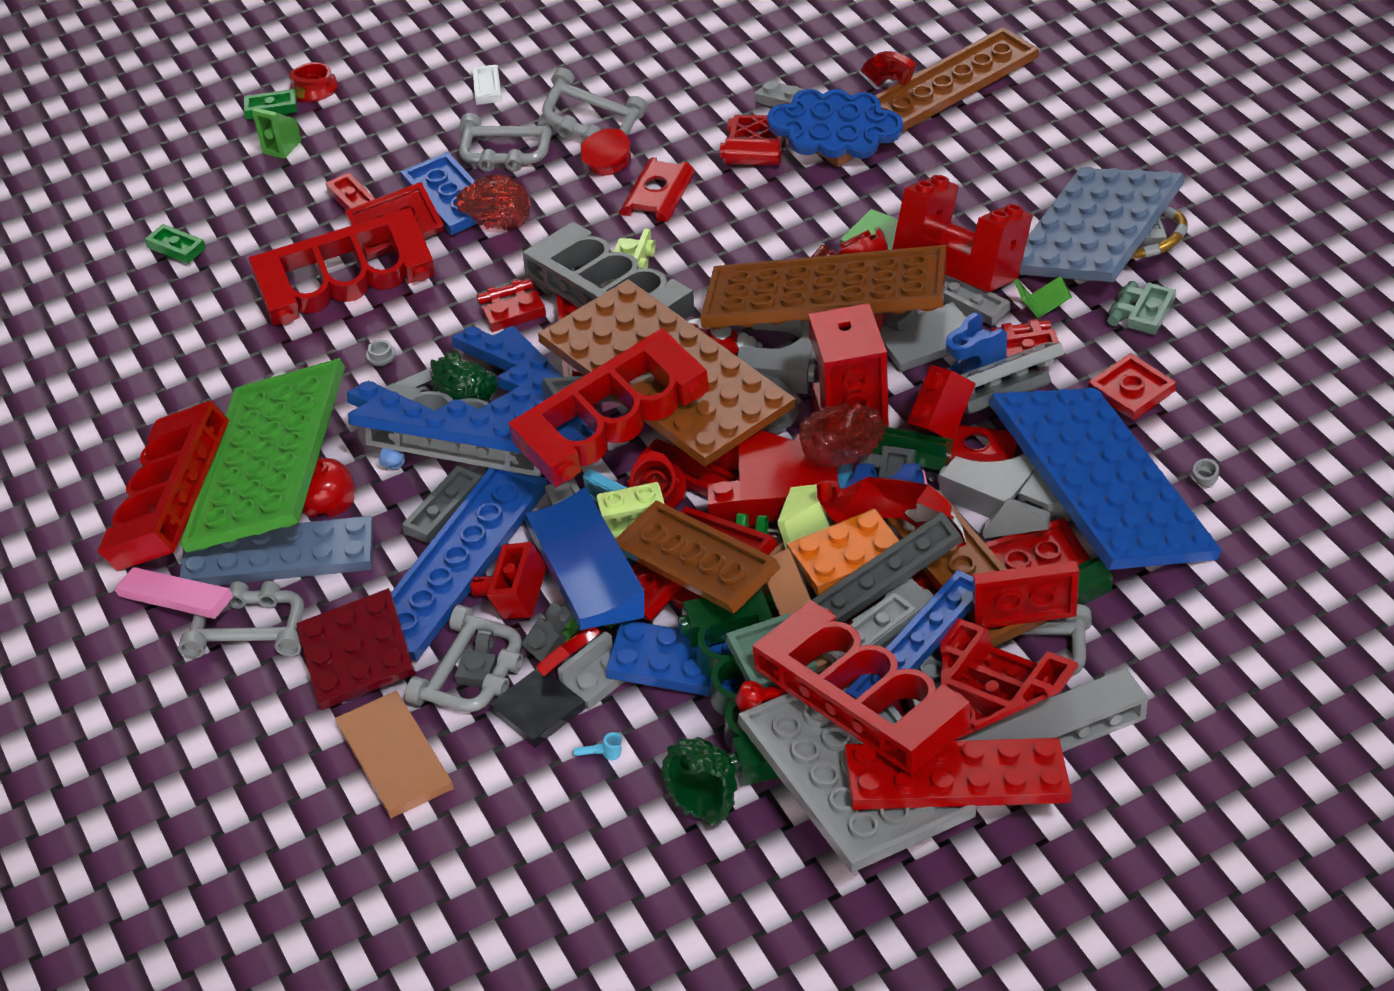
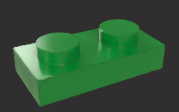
(281, 102)
(175, 243)

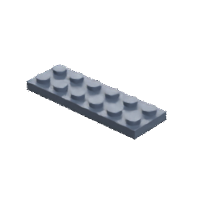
(286, 553)

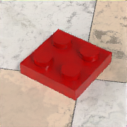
(1133, 386)

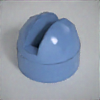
(391, 458)

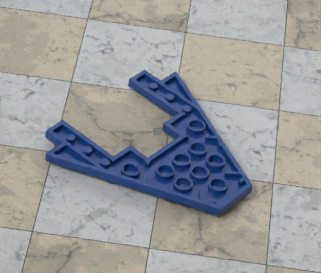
(461, 422)

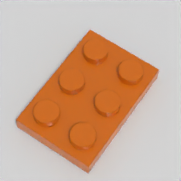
(841, 549)

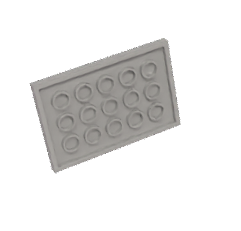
(810, 762)

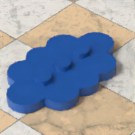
(835, 123)

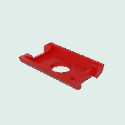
(662, 200)
(999, 448)

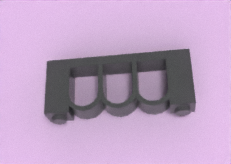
(556, 255)

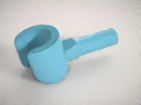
(610, 748)

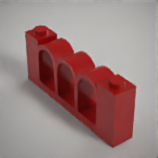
(285, 303)
(562, 458)
(164, 487)
(907, 743)

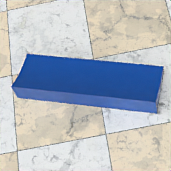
(586, 562)

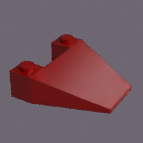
(767, 471)

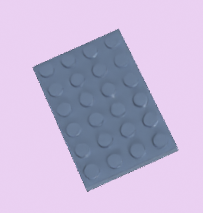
(1098, 223)

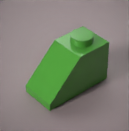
(276, 132)

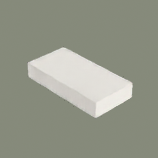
(486, 84)

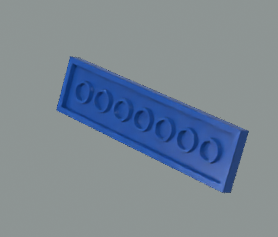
(462, 551)

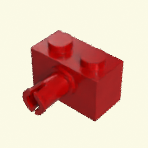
(515, 581)

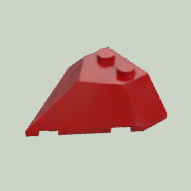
(995, 679)

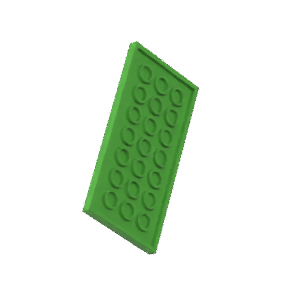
(265, 456)

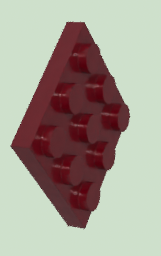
(355, 649)

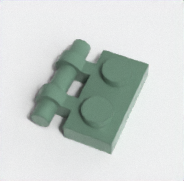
(1150, 306)

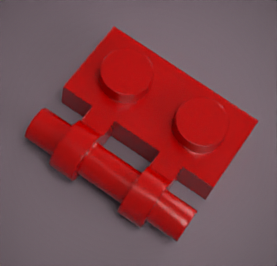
(513, 310)
(1027, 335)

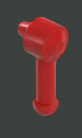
(753, 694)

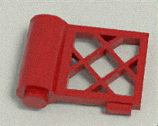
(756, 148)

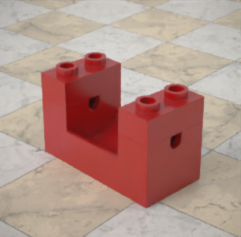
(979, 258)
(849, 359)

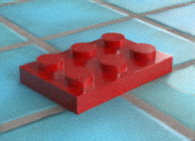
(411, 196)
(1025, 594)

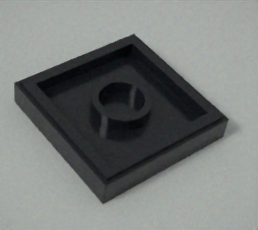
(537, 706)

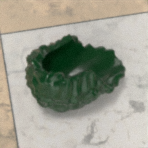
(462, 378)
(700, 779)

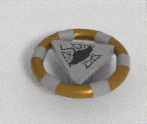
(1157, 241)

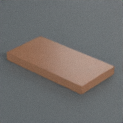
(394, 754)

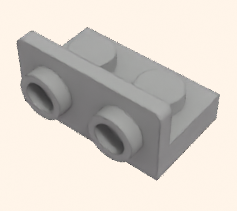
(587, 671)

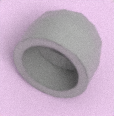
(1208, 469)

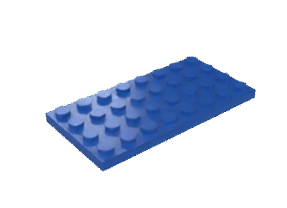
(1104, 478)

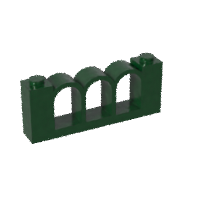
(706, 625)

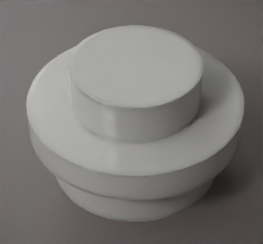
(380, 353)

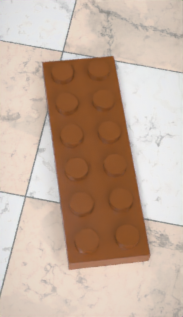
(697, 556)
(970, 559)

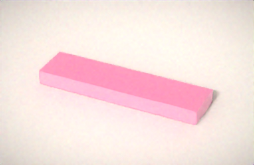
(174, 592)

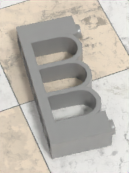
(443, 449)

